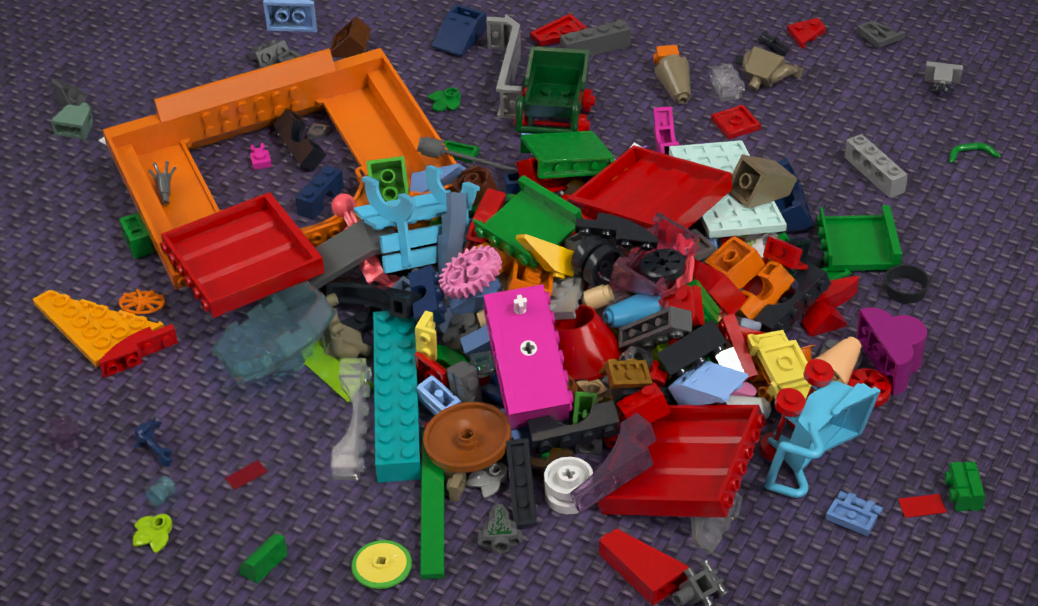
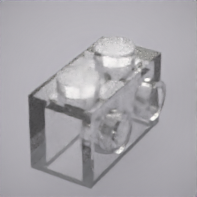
(726, 82)

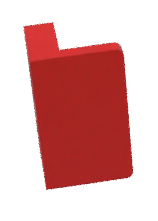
(784, 253)

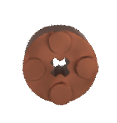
(479, 177)

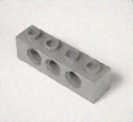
(875, 166)

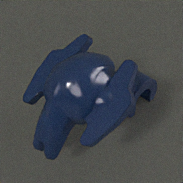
(144, 434)

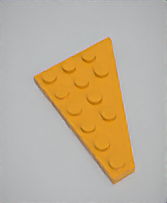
(88, 325)

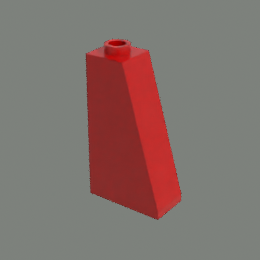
(642, 566)

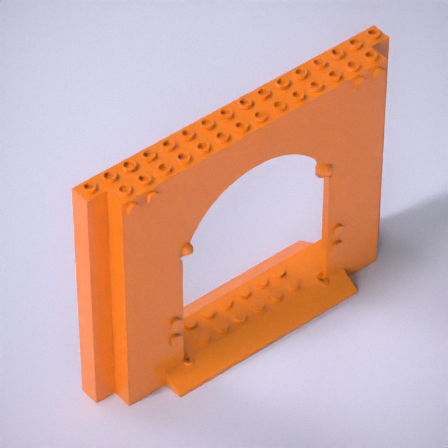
(358, 93)

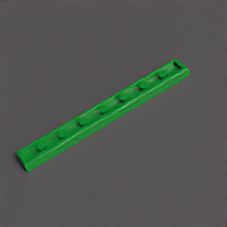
(432, 519)

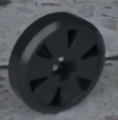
(663, 263)

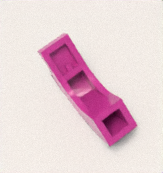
(664, 129)

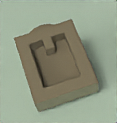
(455, 484)

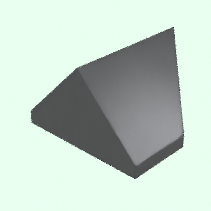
(67, 94)

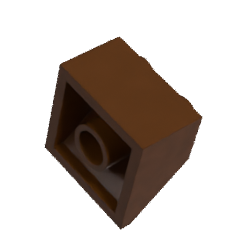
(350, 39)

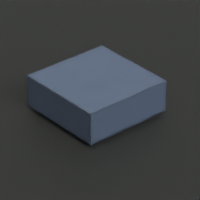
(748, 323)

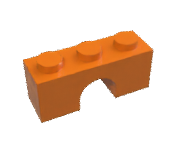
(775, 282)

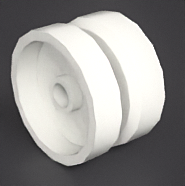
(561, 478)

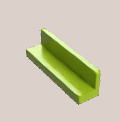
(328, 369)

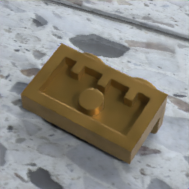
(627, 373)

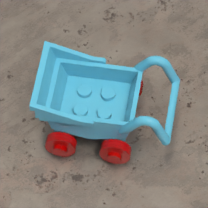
(819, 423)

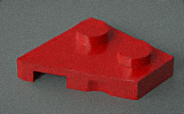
(806, 31)

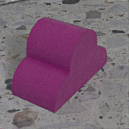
(892, 344)

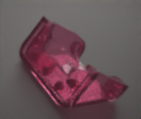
(670, 235)

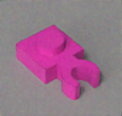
(260, 157)

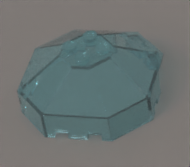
(275, 336)

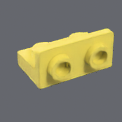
(426, 335)

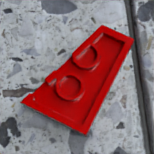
(551, 32)

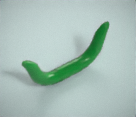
(972, 146)

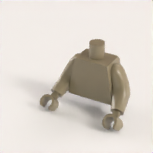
(767, 68)
(342, 340)

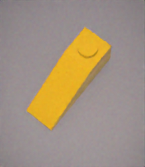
(550, 256)

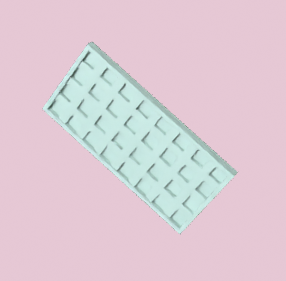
(730, 215)

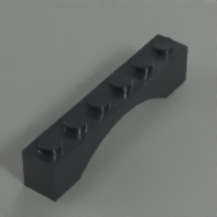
(392, 300)

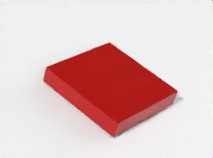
(735, 122)

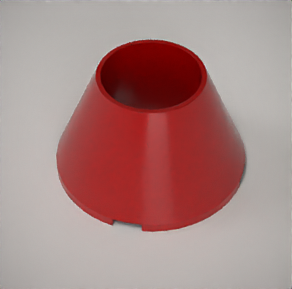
(586, 344)

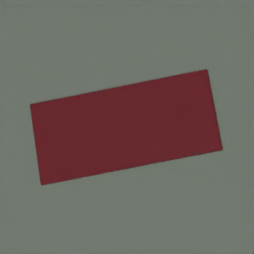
(246, 475)

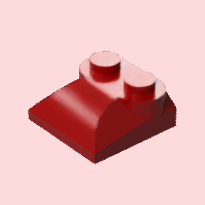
(688, 299)
(427, 367)

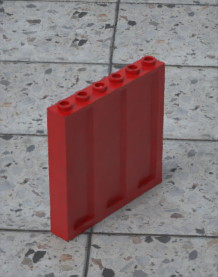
(652, 185)
(241, 254)
(696, 463)

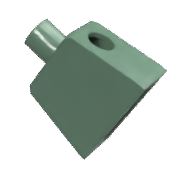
(73, 121)

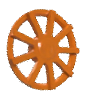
(141, 302)

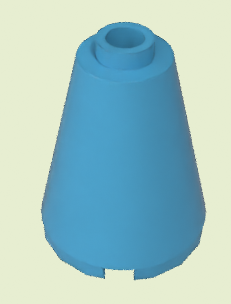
(631, 310)

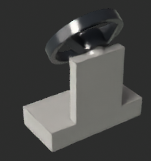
(943, 75)

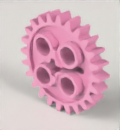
(470, 272)

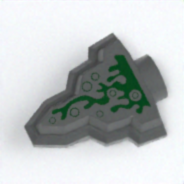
(500, 531)

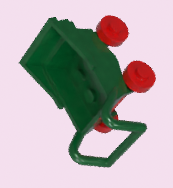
(555, 90)

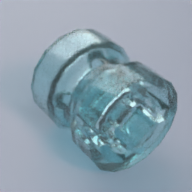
(161, 490)

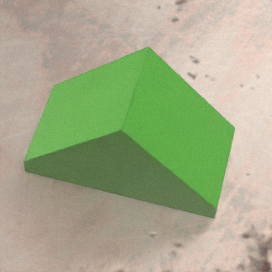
(583, 405)

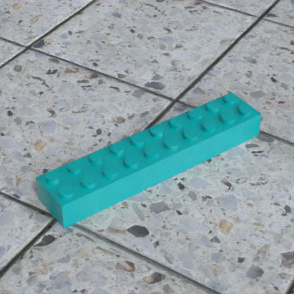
(396, 399)

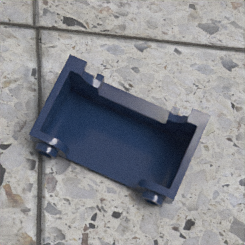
(795, 206)

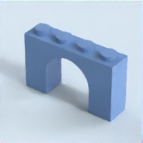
(478, 340)

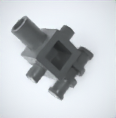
(699, 586)

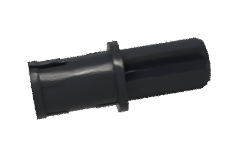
(773, 43)

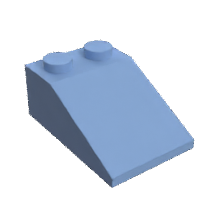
(290, 15)

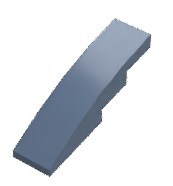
(453, 229)

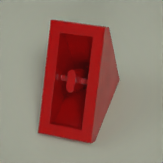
(822, 320)

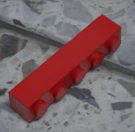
(734, 336)

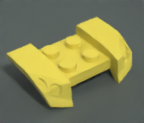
(781, 360)

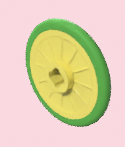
(381, 564)

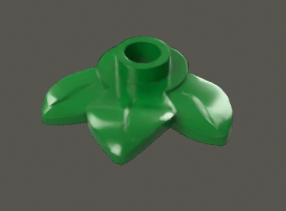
(445, 99)

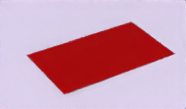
(922, 505)

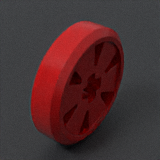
(872, 378)

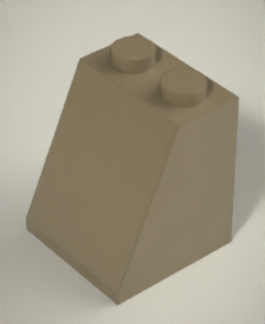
(760, 181)

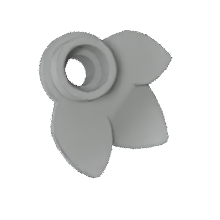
(487, 478)

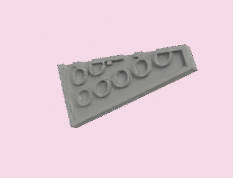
(566, 296)

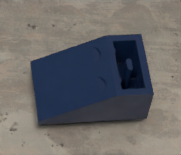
(460, 30)

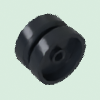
(595, 260)

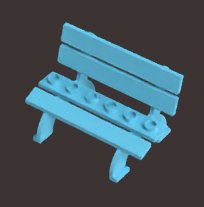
(410, 210)

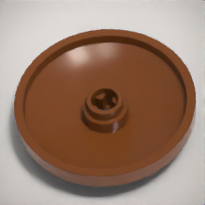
(467, 437)

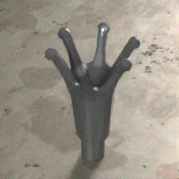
(163, 182)

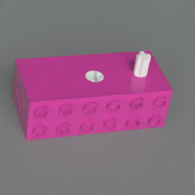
(527, 355)

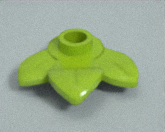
(151, 532)

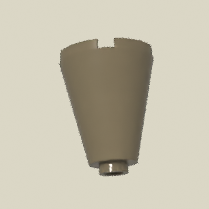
(675, 77)

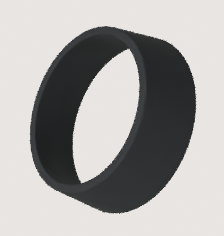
(906, 271)

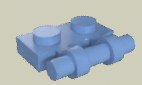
(854, 513)

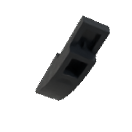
(626, 232)

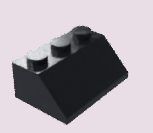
(692, 349)

